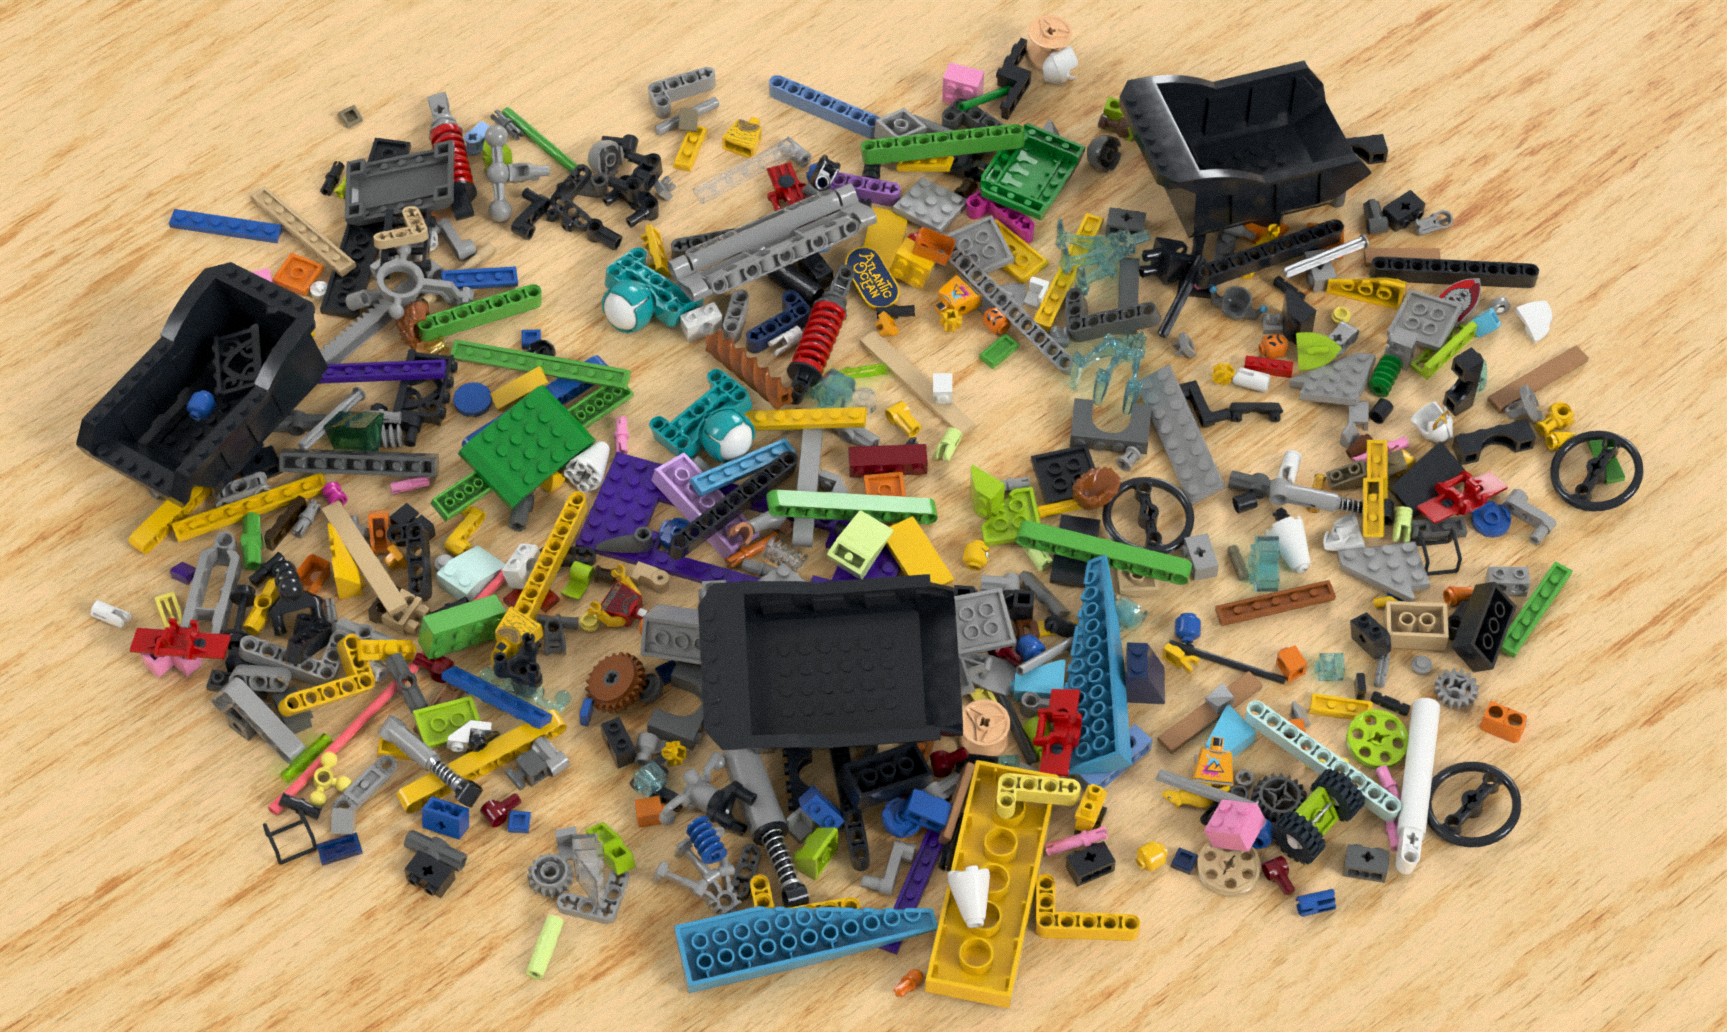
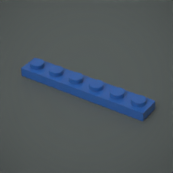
(225, 226)
(497, 697)

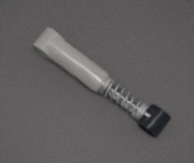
(1283, 492)
(396, 732)

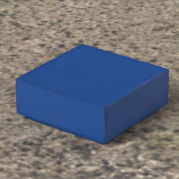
(530, 336)
(586, 712)
(519, 822)

